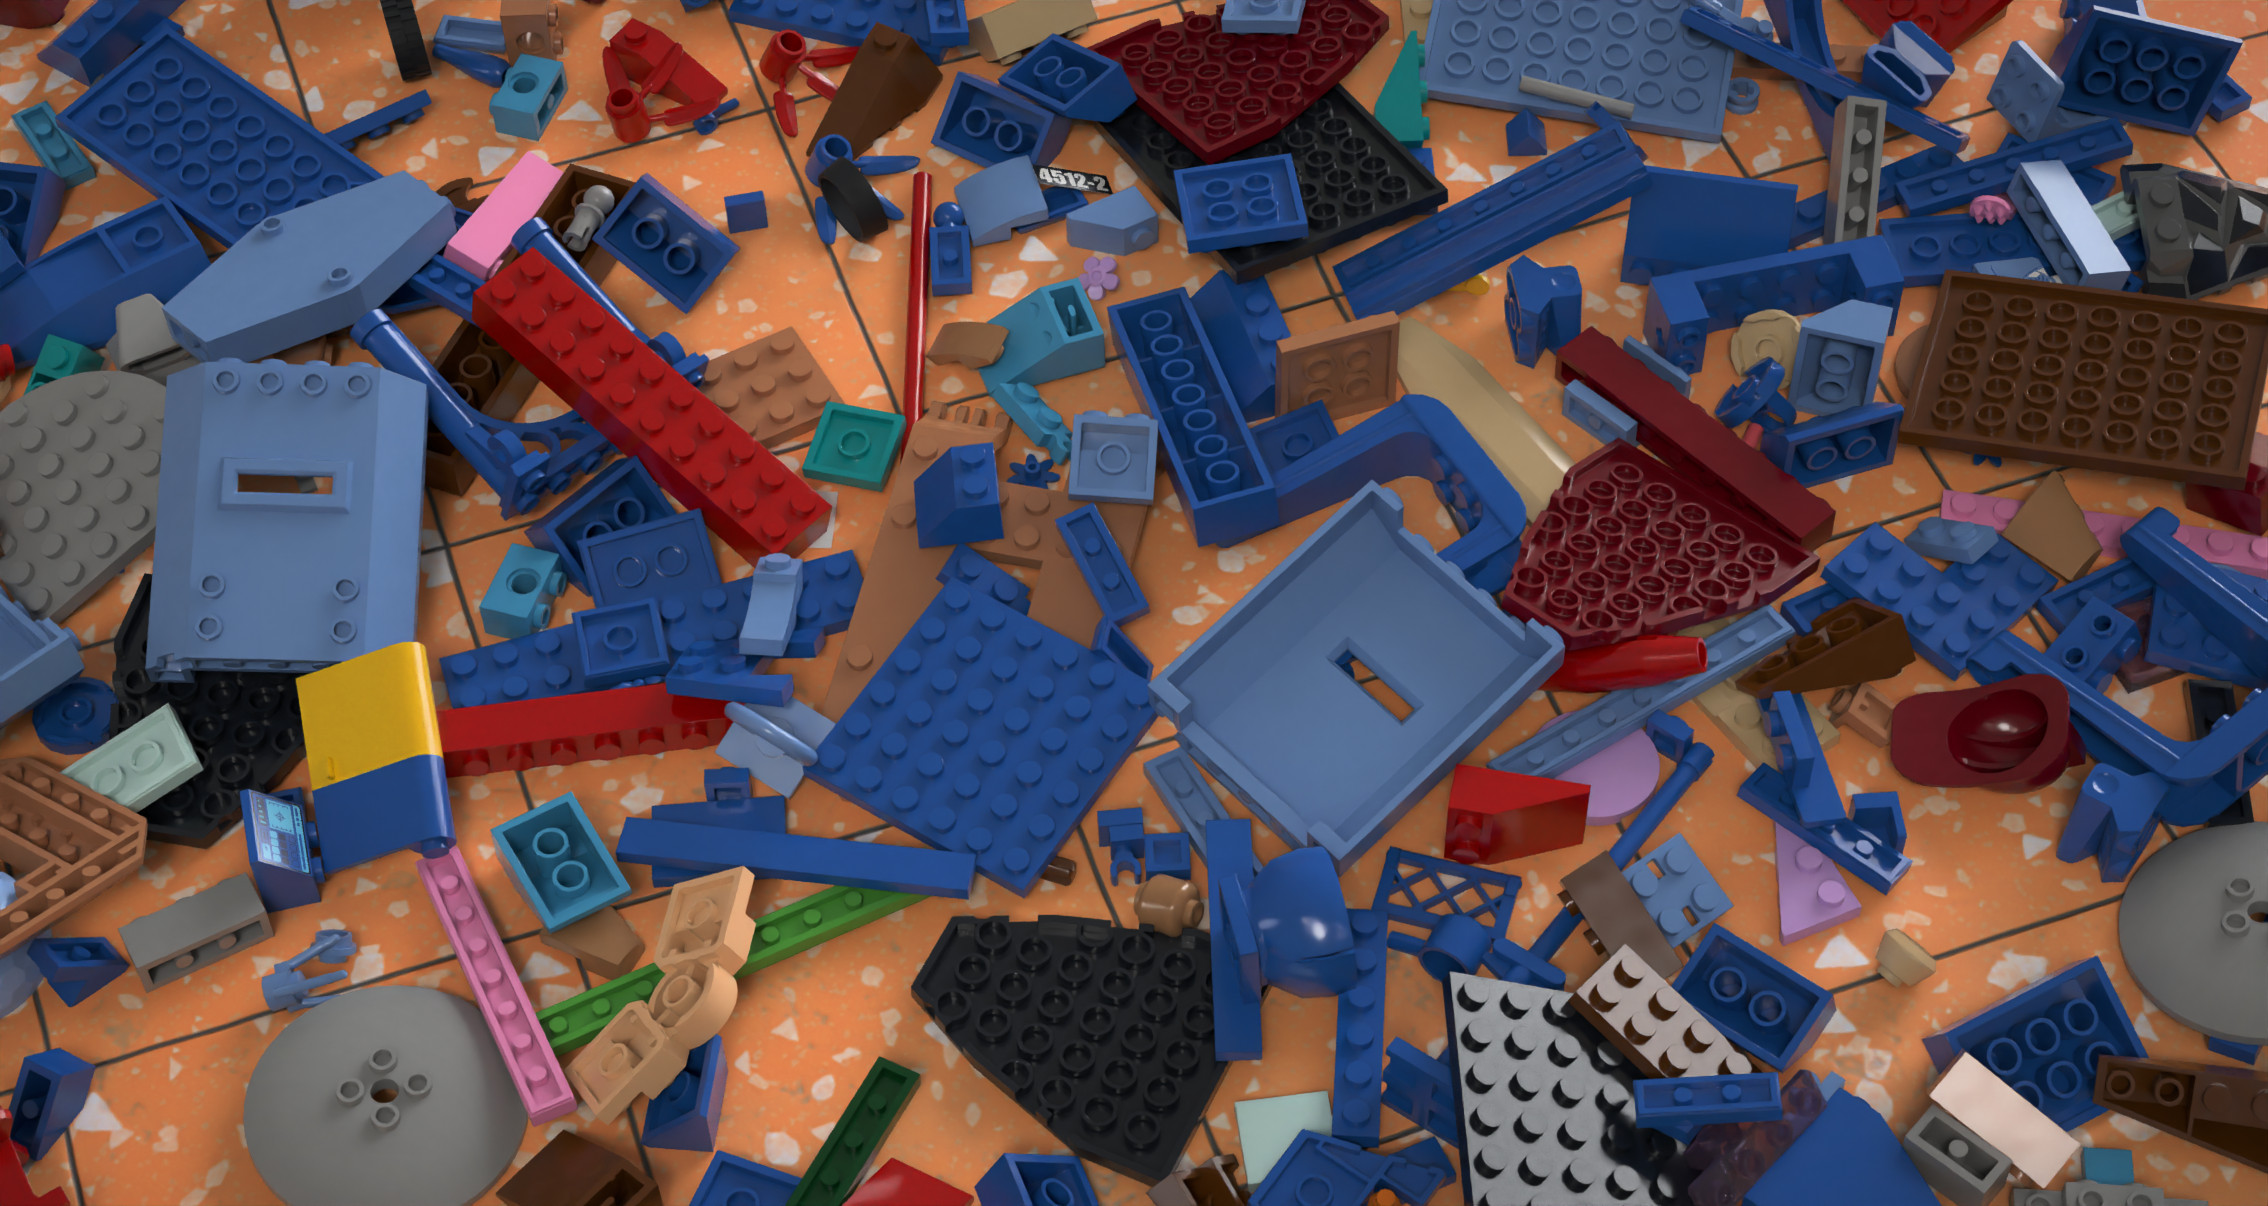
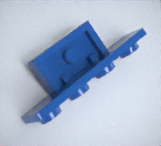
(1801, 760)

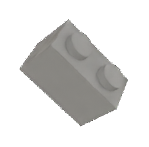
(1956, 1159)

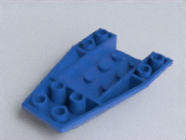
(84, 279)

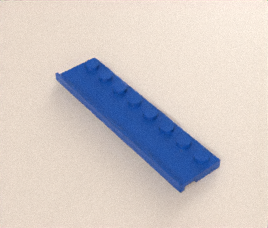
(1494, 224)

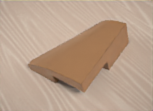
(2055, 530)
(601, 943)

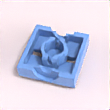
(1683, 885)

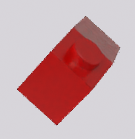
(642, 49)

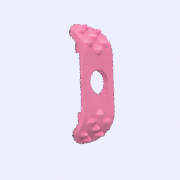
(1993, 208)

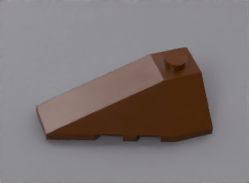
(879, 89)
(1844, 648)

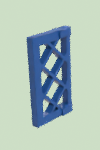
(1475, 876)

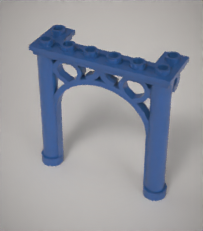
(495, 445)

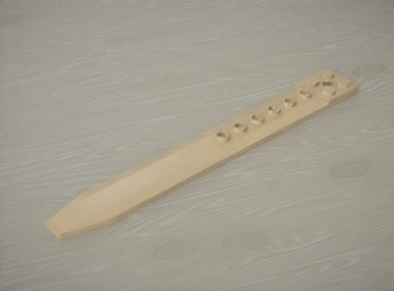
(1537, 468)

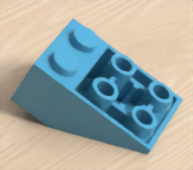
(1048, 337)

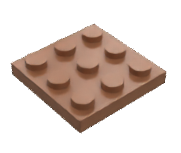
(1342, 364)
(770, 388)

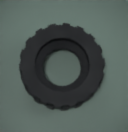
(406, 38)

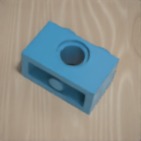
(529, 97)
(523, 592)

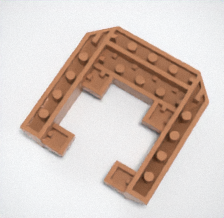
(65, 841)

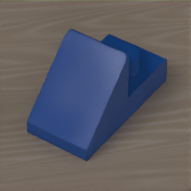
(77, 965)

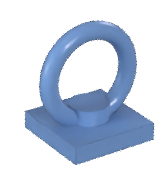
(774, 741)

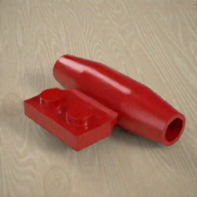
(1629, 664)

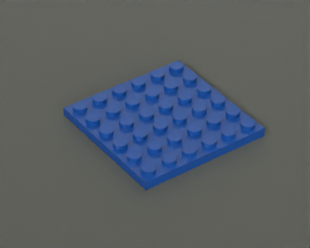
(986, 735)

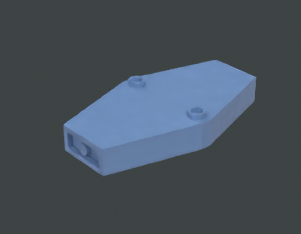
(311, 270)

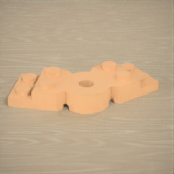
(699, 951)

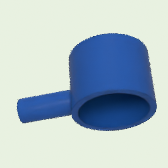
(1452, 946)

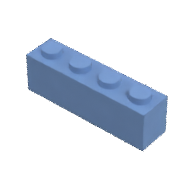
(2066, 226)

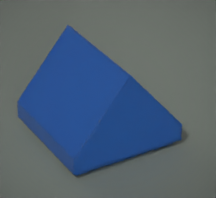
(1526, 135)

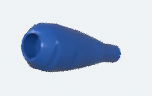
(478, 65)

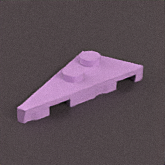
(1810, 889)

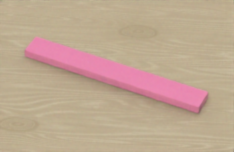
(496, 988)

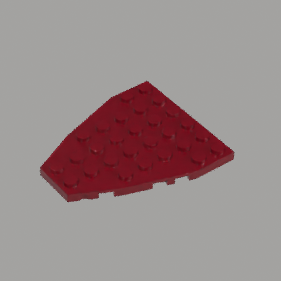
(1239, 89)
(1643, 554)

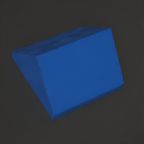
(690, 1108)

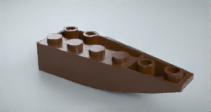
(2194, 1101)

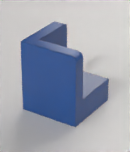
(1880, 816)

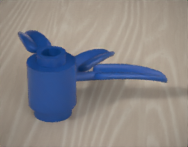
(828, 151)

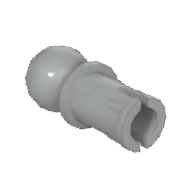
(588, 217)

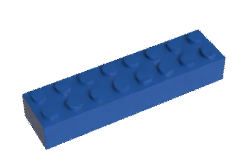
(1199, 421)

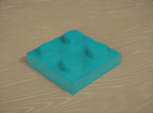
(854, 446)

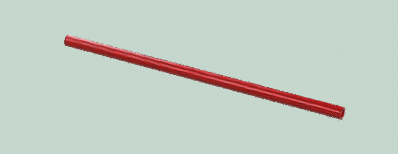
(917, 303)

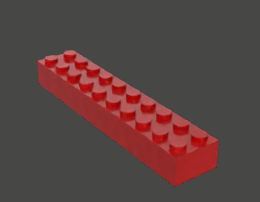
(649, 410)

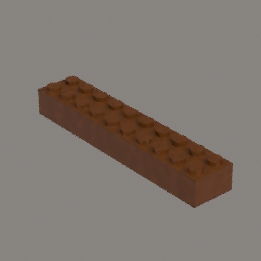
(481, 368)

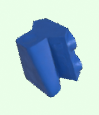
(1907, 65)
(1541, 308)
(2114, 820)

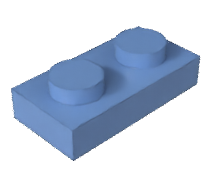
(1951, 540)

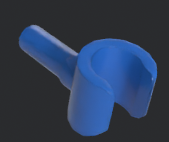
(708, 123)

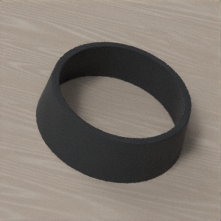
(852, 200)

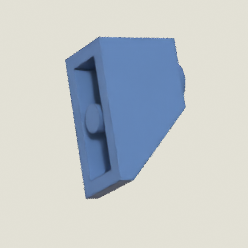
(1114, 224)

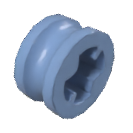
(1745, 87)

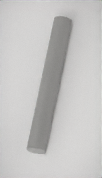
(1575, 96)

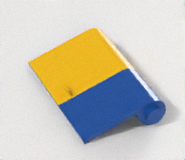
(376, 758)

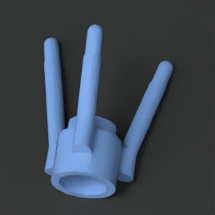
(289, 988)

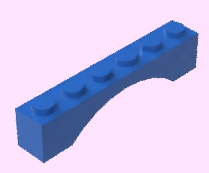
(1802, 30)

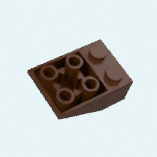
(579, 1174)

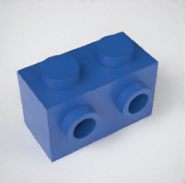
(2096, 644)

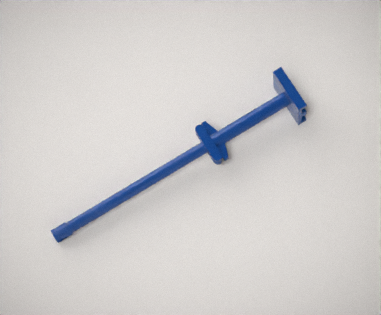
(1423, 1085)

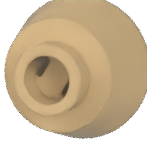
(1903, 959)

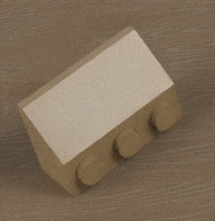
(1026, 24)

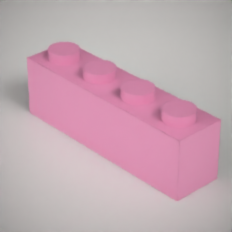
(487, 234)

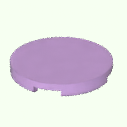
(1619, 776)

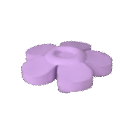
(1099, 277)

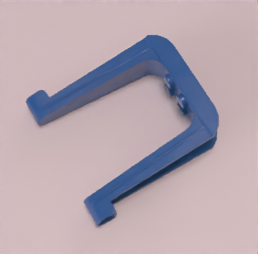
(1424, 441)
(2201, 773)

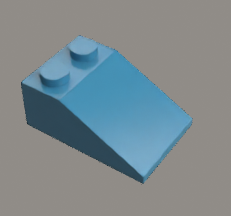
(558, 863)

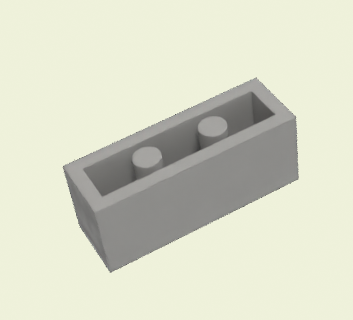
(196, 932)

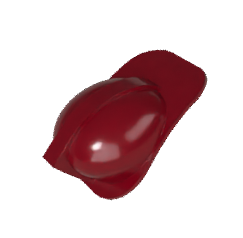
(1988, 736)

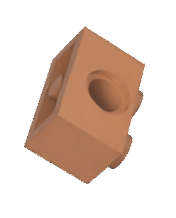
(531, 29)

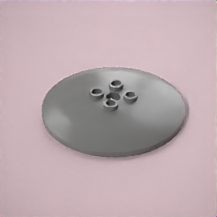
(2192, 933)
(331, 1144)

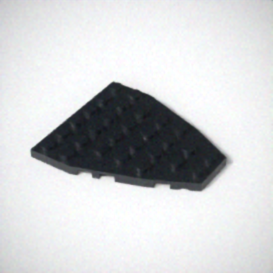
(238, 723)
(1085, 1029)

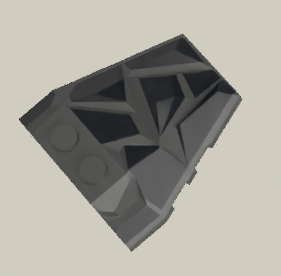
(2197, 230)

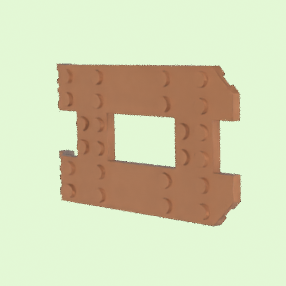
(902, 576)

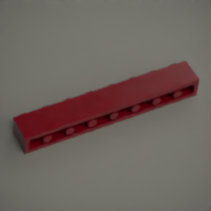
(1695, 441)

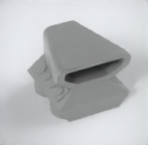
(144, 341)

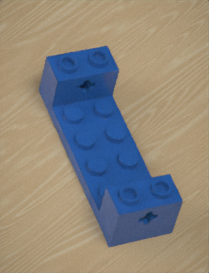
(1800, 282)

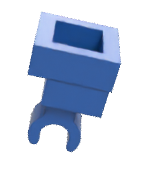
(1125, 835)

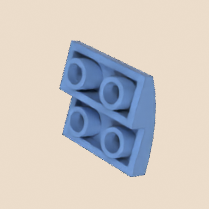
(1001, 199)

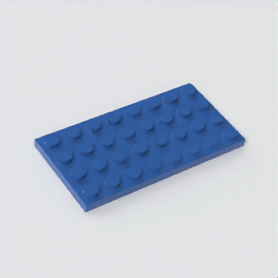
(207, 139)

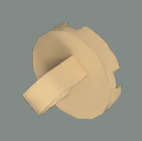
(1766, 335)

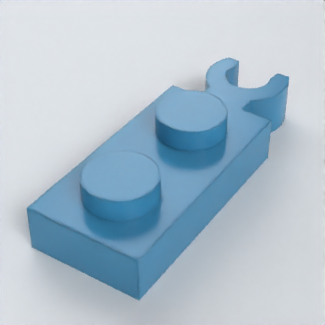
(1035, 419)

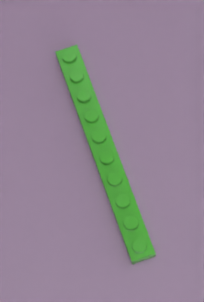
(774, 939)

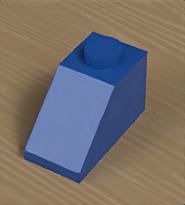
(48, 1098)

